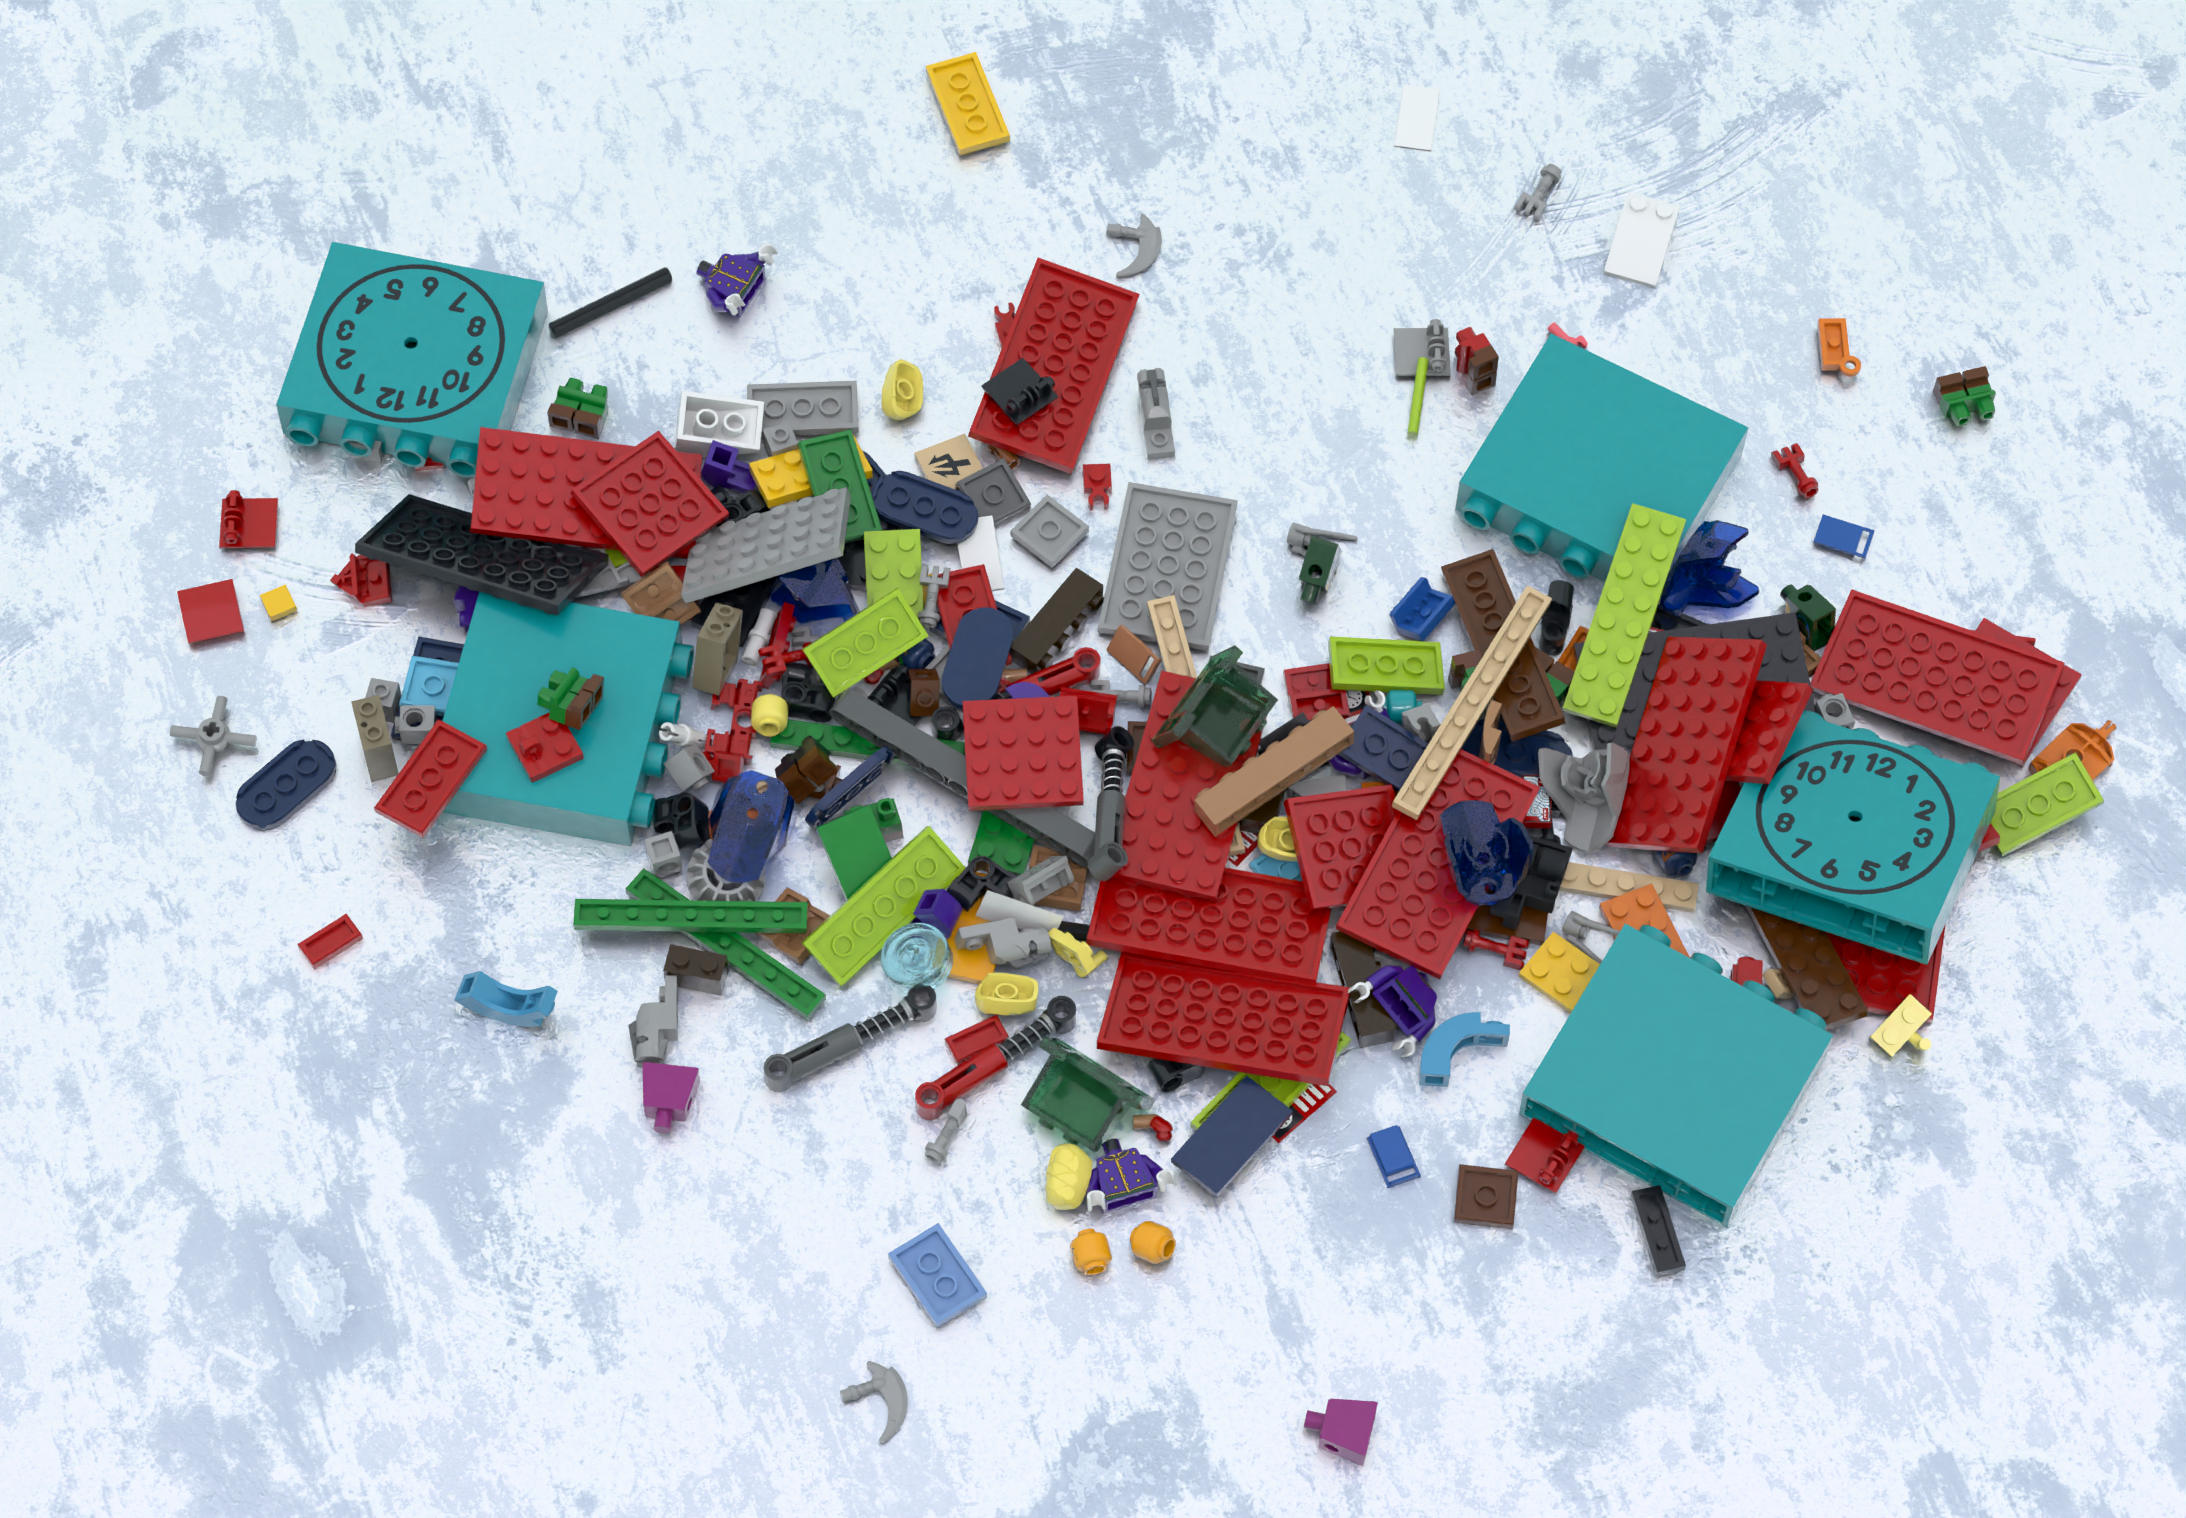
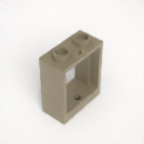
(717, 649)
(375, 738)

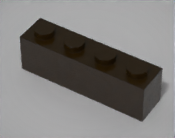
(1057, 622)
(1354, 964)

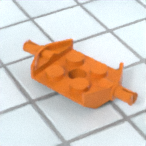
(2088, 743)

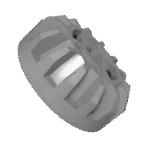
(703, 890)

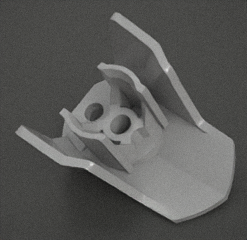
(1586, 792)

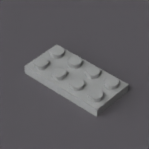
(808, 406)

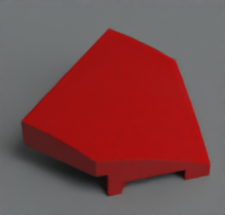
(365, 580)

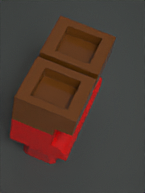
(1476, 359)

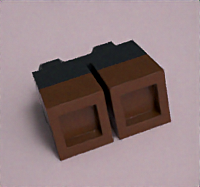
(805, 769)

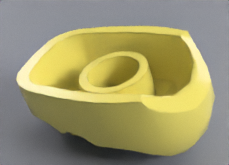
(902, 390)
(1276, 840)
(1006, 994)
(1067, 1176)

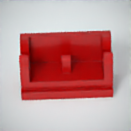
(1095, 709)

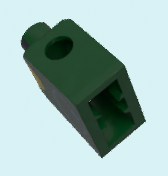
(1319, 556)
(1813, 614)

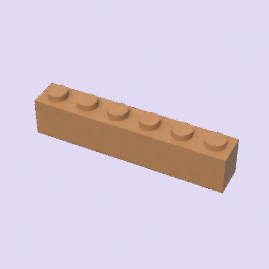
(1273, 770)

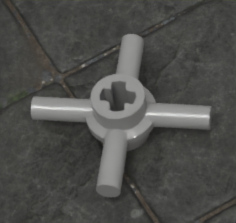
(213, 735)

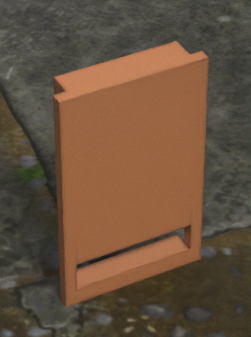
(1133, 653)

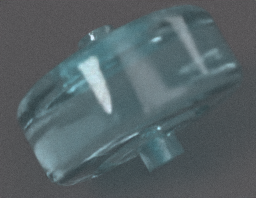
(916, 957)

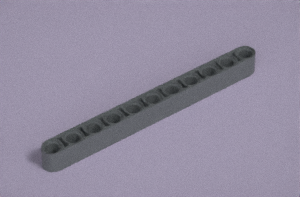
(949, 769)

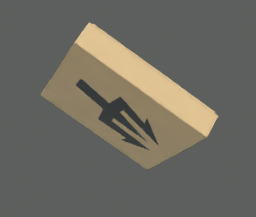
(948, 461)

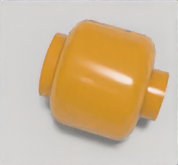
(1152, 1242)
(1091, 1252)

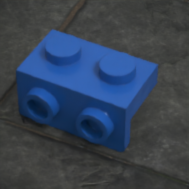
(1420, 610)

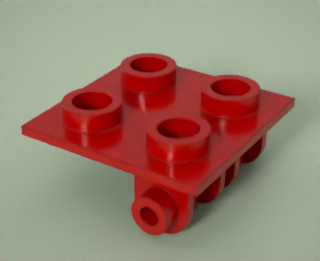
(248, 522)
(1545, 1155)

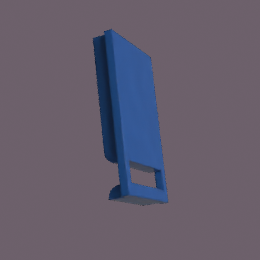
(1842, 536)
(1392, 1154)

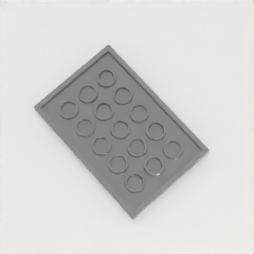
(767, 545)
(1166, 548)

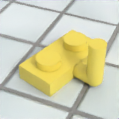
(1076, 952)
(1902, 1026)

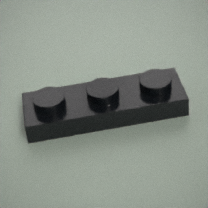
(1658, 1230)

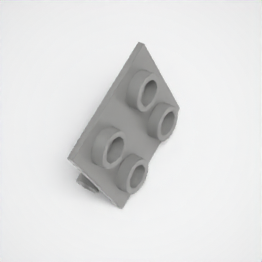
(1422, 342)

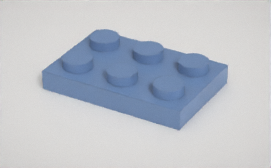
(937, 1275)

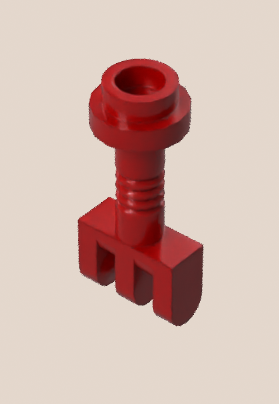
(1807, 486)
(780, 659)
(1510, 951)

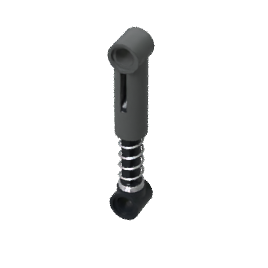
(1110, 811)
(845, 1040)

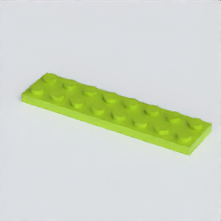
(1624, 615)

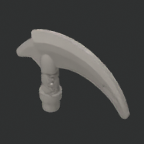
(1149, 242)
(893, 1390)

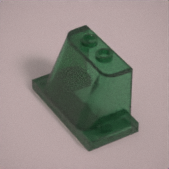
(1219, 711)
(1080, 1096)

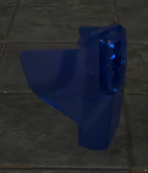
(1700, 572)
(817, 592)
(743, 843)
(1485, 851)

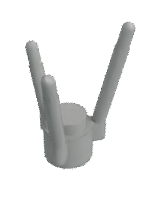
(1300, 536)
(1580, 926)

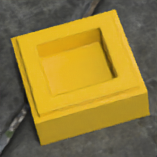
(278, 603)

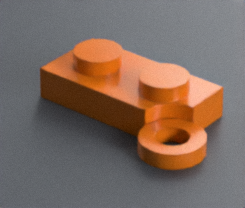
(1835, 347)

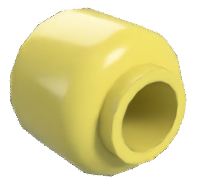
(769, 715)

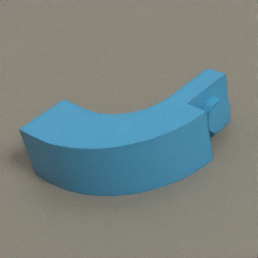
(505, 1003)
(1453, 1036)

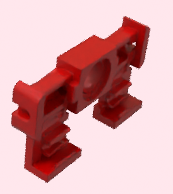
(740, 737)

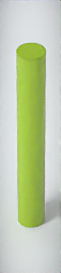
(1417, 398)

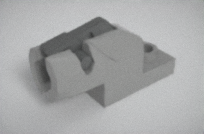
(1155, 414)
(1005, 942)
(656, 1025)

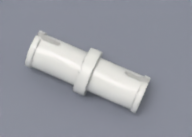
(759, 636)
(682, 735)

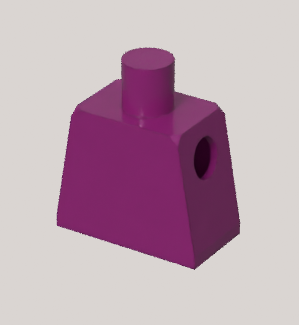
(668, 1093)
(1344, 1427)

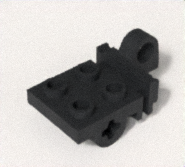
(1539, 886)

